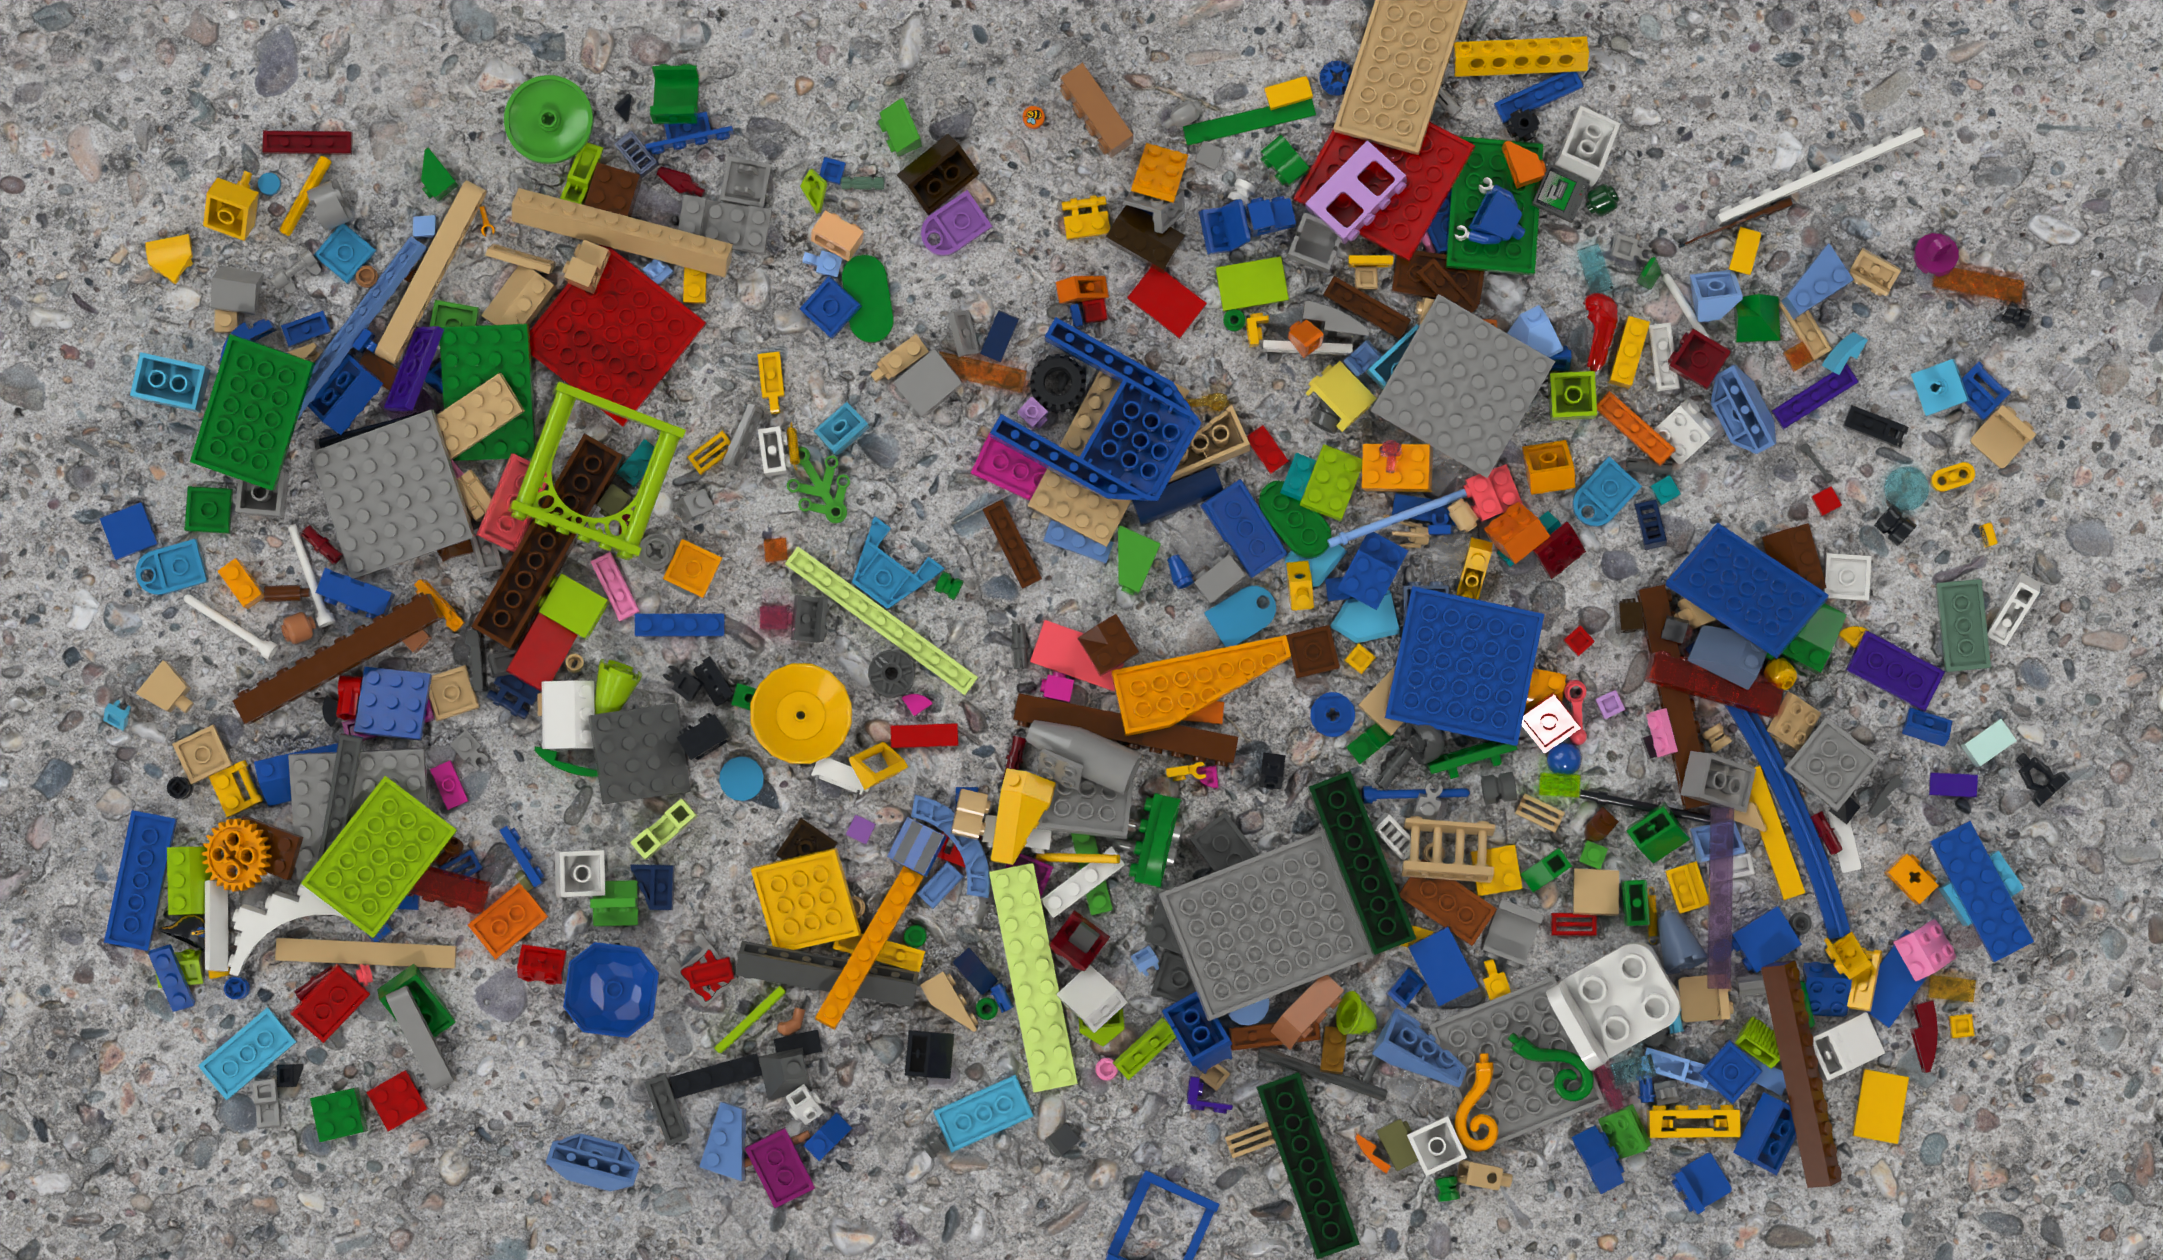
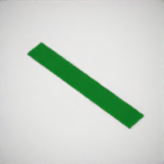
(1247, 121)

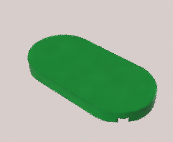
(868, 284)
(1296, 525)

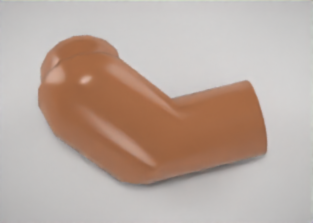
(793, 1025)

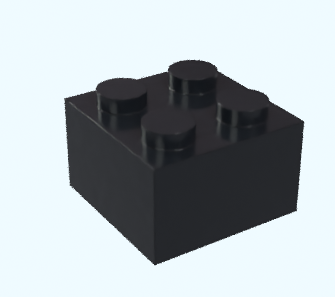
(704, 737)

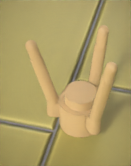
(1418, 534)

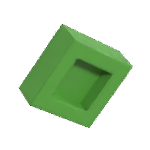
(1593, 855)

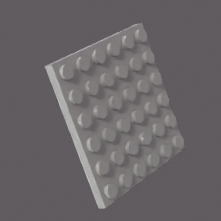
(1462, 386)
(392, 494)
(311, 785)
(1521, 1089)

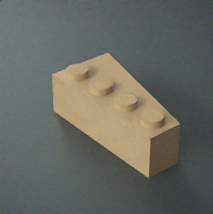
(1213, 445)

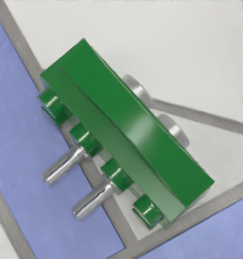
(1155, 849)

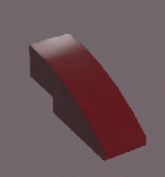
(1925, 1034)

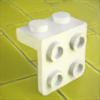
(1686, 430)

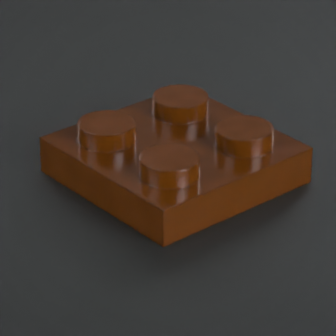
(1313, 651)

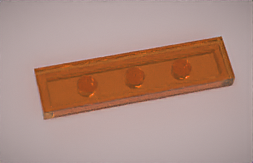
(1981, 285)
(986, 372)

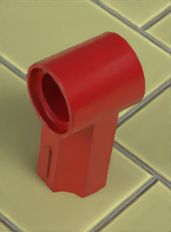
(349, 693)

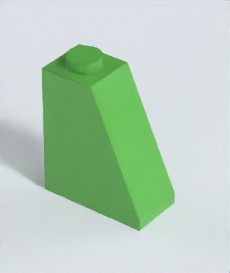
(1134, 559)

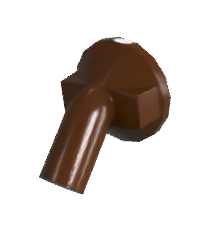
(452, 849)

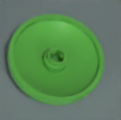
(548, 119)

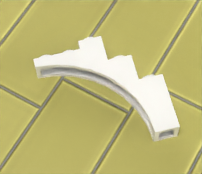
(257, 922)

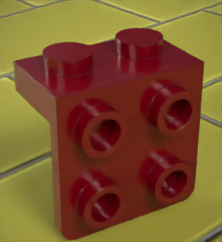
(1063, 947)

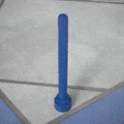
(1372, 794)

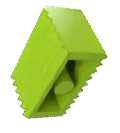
(1759, 1042)

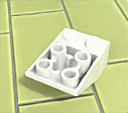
(1846, 1046)

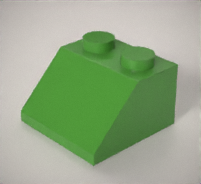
(900, 128)

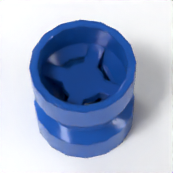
(234, 986)

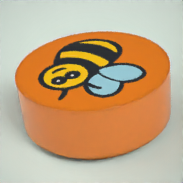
(1033, 117)

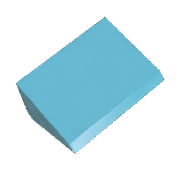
(841, 429)

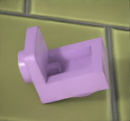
(1033, 413)

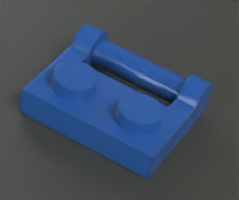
(1979, 399)

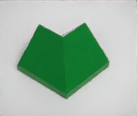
(1757, 319)

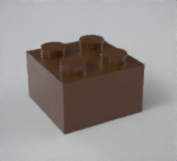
(613, 190)

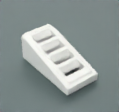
(1380, 823)

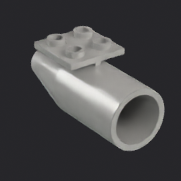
(1075, 753)

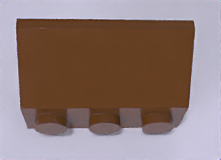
(1797, 552)

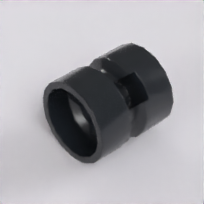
(1895, 525)

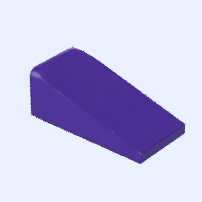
(1953, 785)

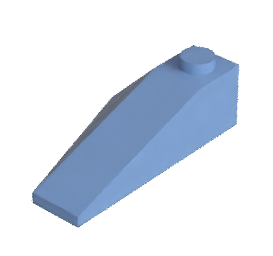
(1410, 1048)

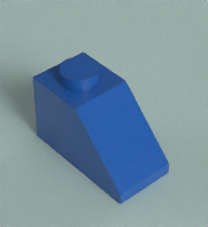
(827, 1136)

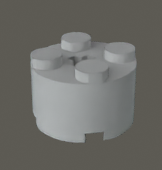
(330, 205)

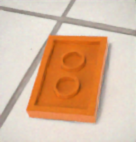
(507, 921)

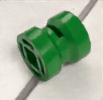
(948, 585)
(1447, 1188)

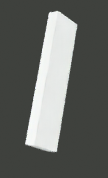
(1325, 349)
(216, 927)

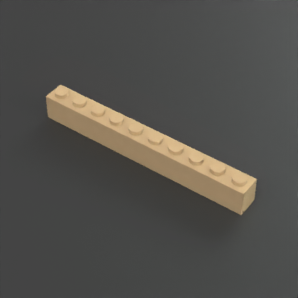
(621, 232)

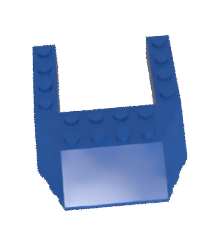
(1134, 441)

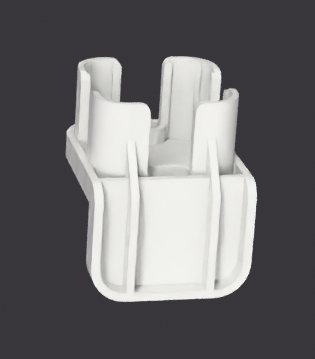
(1615, 1002)

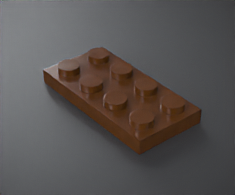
(1409, 283)

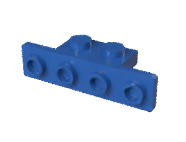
(682, 134)

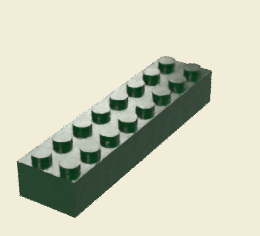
(1361, 862)
(1307, 1165)

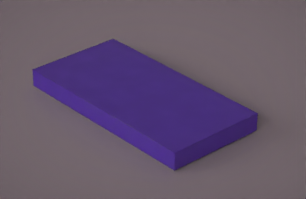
(413, 368)
(1895, 670)

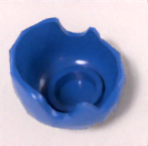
(1564, 758)

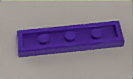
(1814, 397)

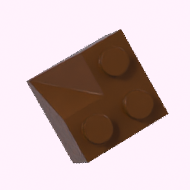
(1108, 645)

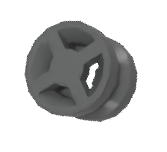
(933, 1144)

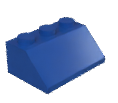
(345, 394)
(1767, 1134)

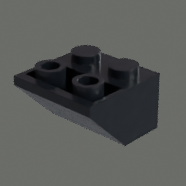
(929, 1054)

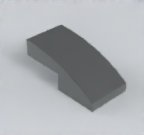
(1881, 802)

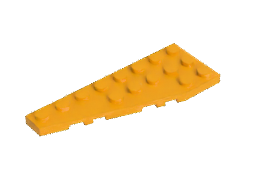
(1172, 689)

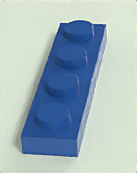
(679, 625)

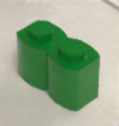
(1284, 161)

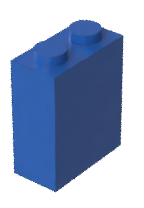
(1765, 939)

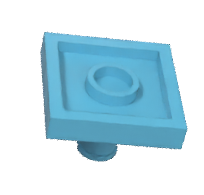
(1940, 387)

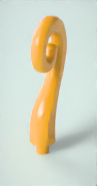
(1483, 1079)

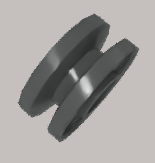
(887, 660)

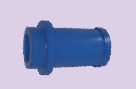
(1001, 997)
(1646, 1091)

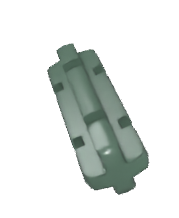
(862, 183)

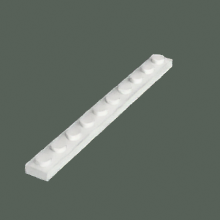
(1827, 171)

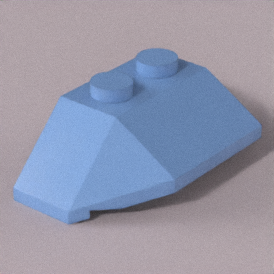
(1742, 411)
(593, 1162)

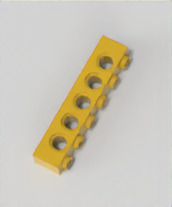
(1520, 56)

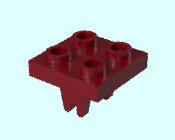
(1559, 550)

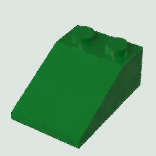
(1816, 640)
(431, 1006)

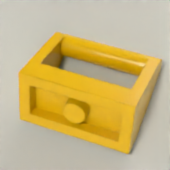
(869, 778)

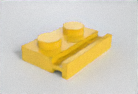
(1687, 887)

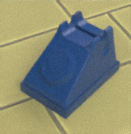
(1201, 1039)

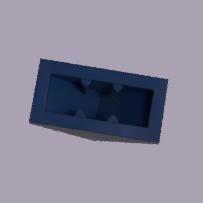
(975, 971)

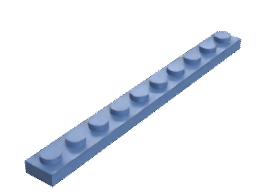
(362, 317)

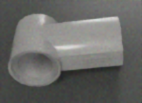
(1750, 985)

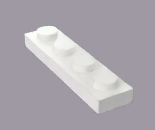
(1080, 885)

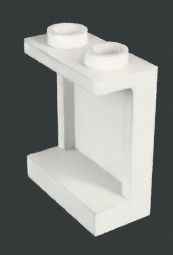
(1092, 998)

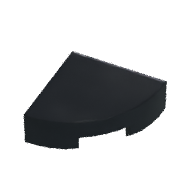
(329, 711)

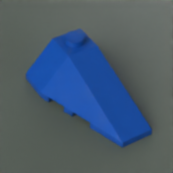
(275, 776)

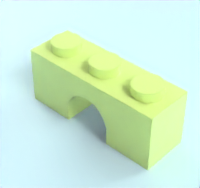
(665, 829)

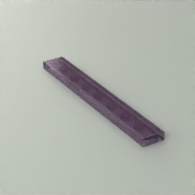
(1720, 898)

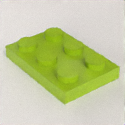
(1331, 482)

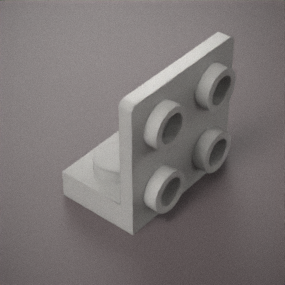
(1164, 211)

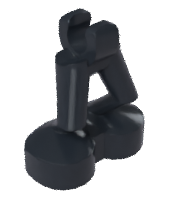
(2043, 792)

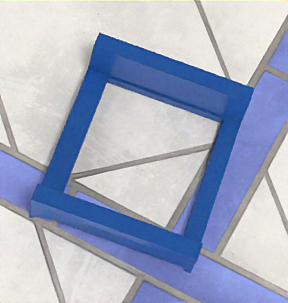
(1136, 1201)

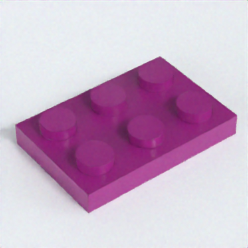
(780, 1167)

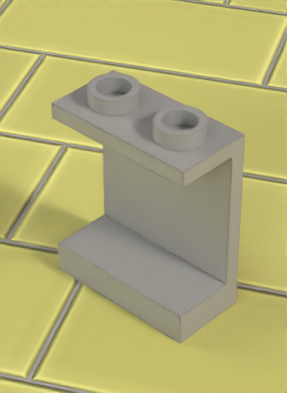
(1511, 933)

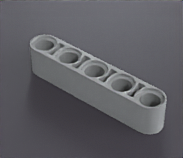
(420, 1037)

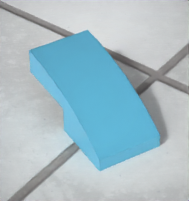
(1849, 346)

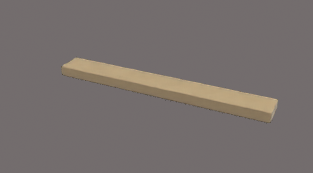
(365, 953)

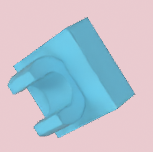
(116, 716)

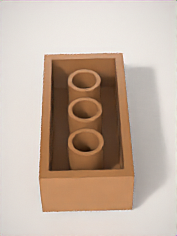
(1096, 110)

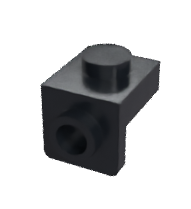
(1272, 771)

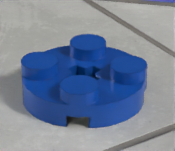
(1323, 723)

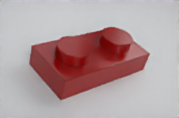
(1267, 449)

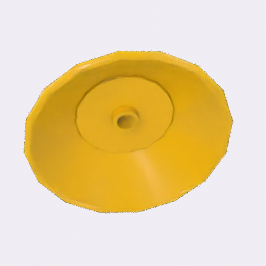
(805, 690)

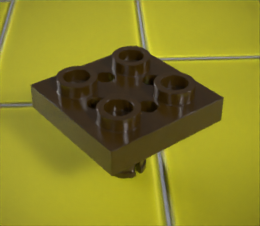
(804, 832)

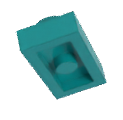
(636, 465)
(1298, 476)

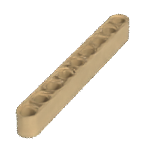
(430, 272)

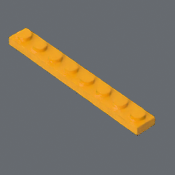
(869, 948)

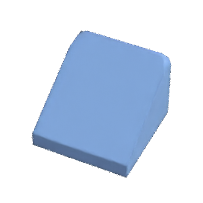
(424, 227)

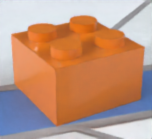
(1516, 532)

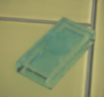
(1633, 1069)

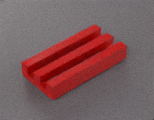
(1554, 924)

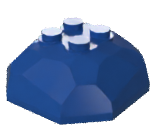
(611, 989)

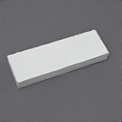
(1661, 349)

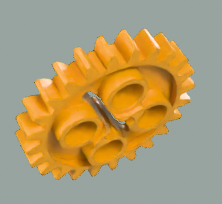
(236, 854)

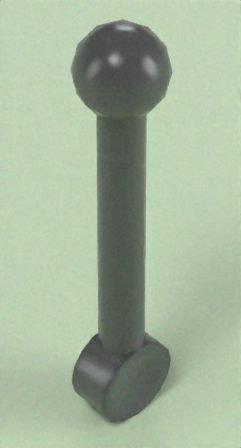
(1805, 448)

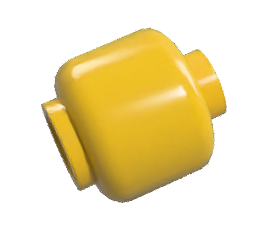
(1781, 673)

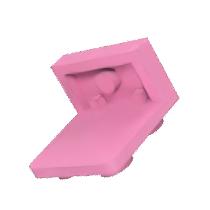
(1925, 950)

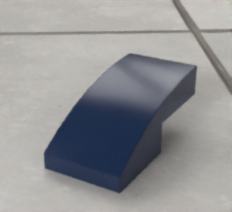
(999, 336)

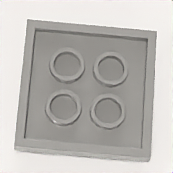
(1831, 764)

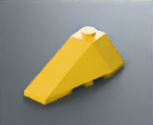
(1020, 807)

